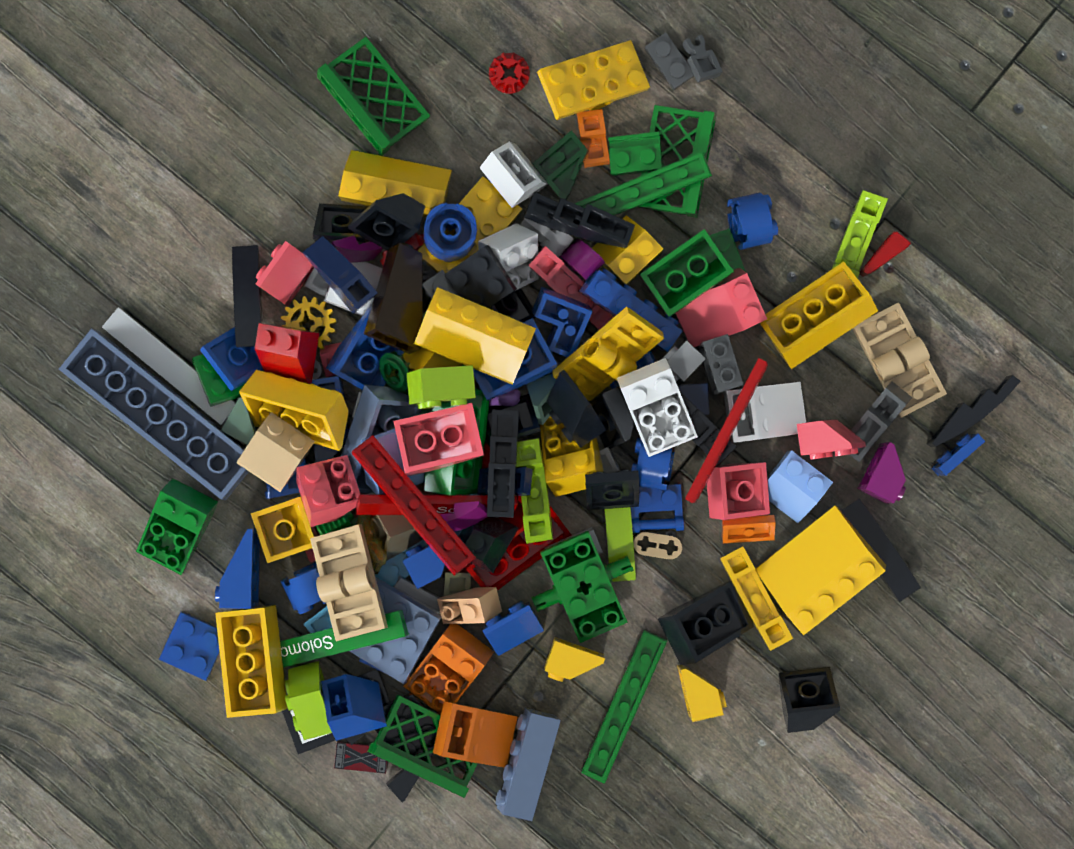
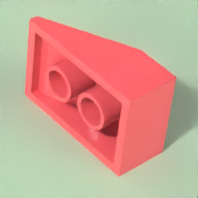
(722, 310)
(438, 439)

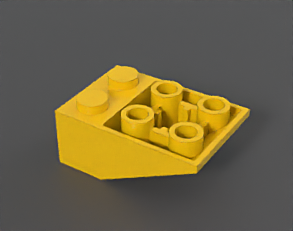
(565, 461)

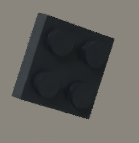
(481, 278)
(612, 490)

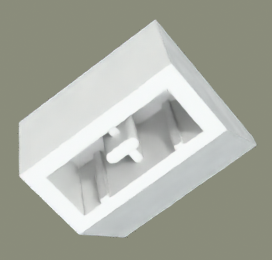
(512, 174)
(515, 250)

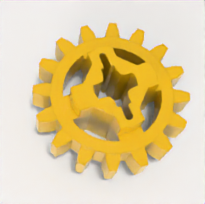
(306, 311)

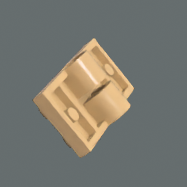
(899, 357)
(348, 582)

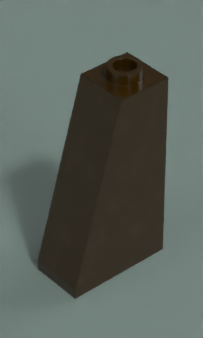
(398, 301)

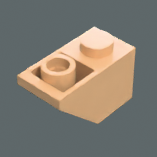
(470, 606)

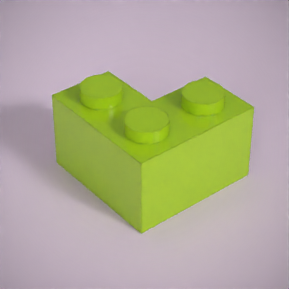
(433, 385)
(307, 700)

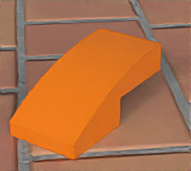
(593, 137)

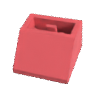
(285, 273)
(824, 437)
(327, 489)

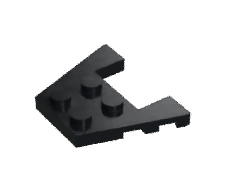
(404, 780)

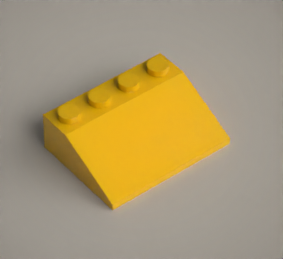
(820, 570)

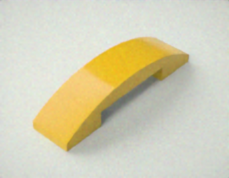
(756, 599)

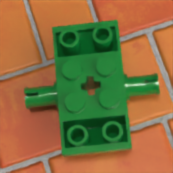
(590, 606)

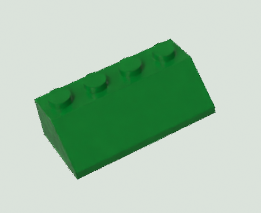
(463, 476)

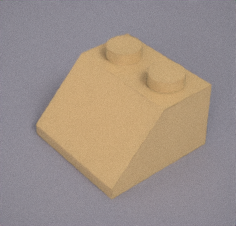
(275, 452)

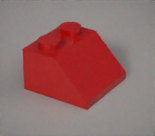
(287, 351)

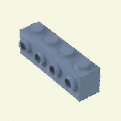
(528, 764)

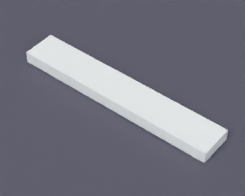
(164, 362)

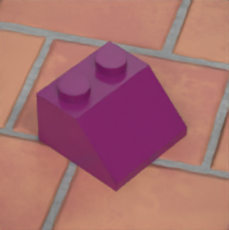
(884, 475)

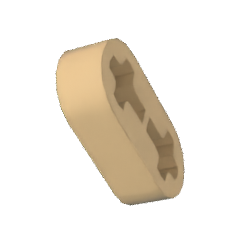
(657, 552)

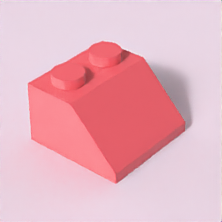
(738, 491)

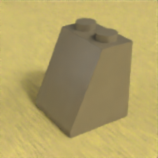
(396, 530)

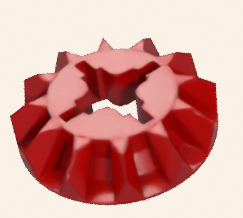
(509, 85)

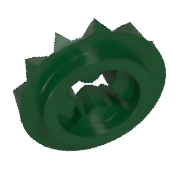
(388, 364)

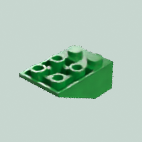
(176, 525)

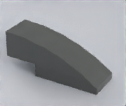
(880, 417)

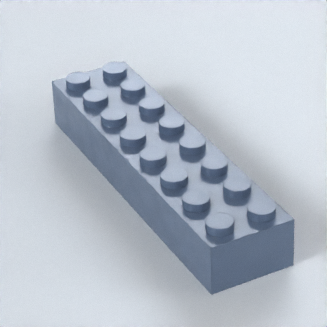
(156, 413)

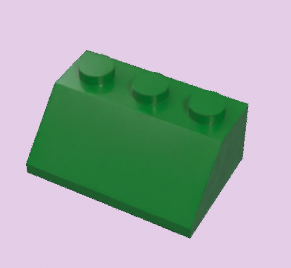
(687, 273)

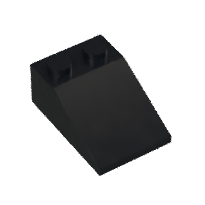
(705, 623)

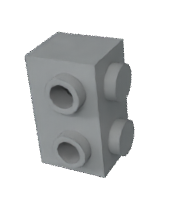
(683, 361)

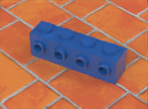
(614, 298)

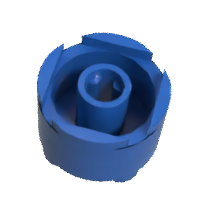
(450, 217)
(751, 220)
(653, 469)
(302, 588)

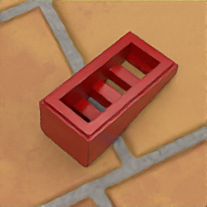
(892, 246)

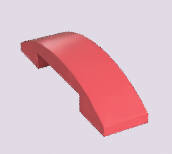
(565, 282)

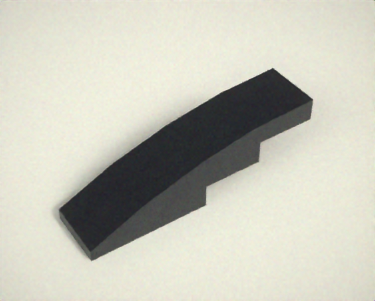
(580, 222)
(246, 294)
(966, 416)
(705, 430)
(503, 463)
(897, 574)

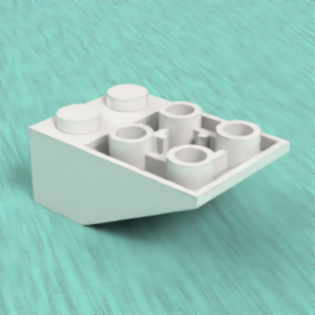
(657, 407)
(770, 412)

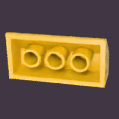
(377, 177)
(818, 315)
(474, 335)
(305, 406)

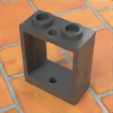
(723, 364)

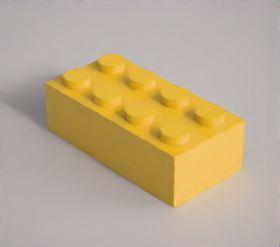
(251, 661)

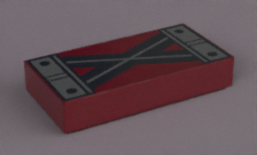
(357, 758)

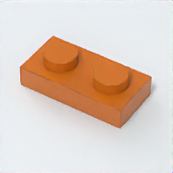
(748, 529)

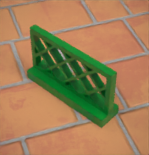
(354, 107)
(703, 141)
(412, 763)

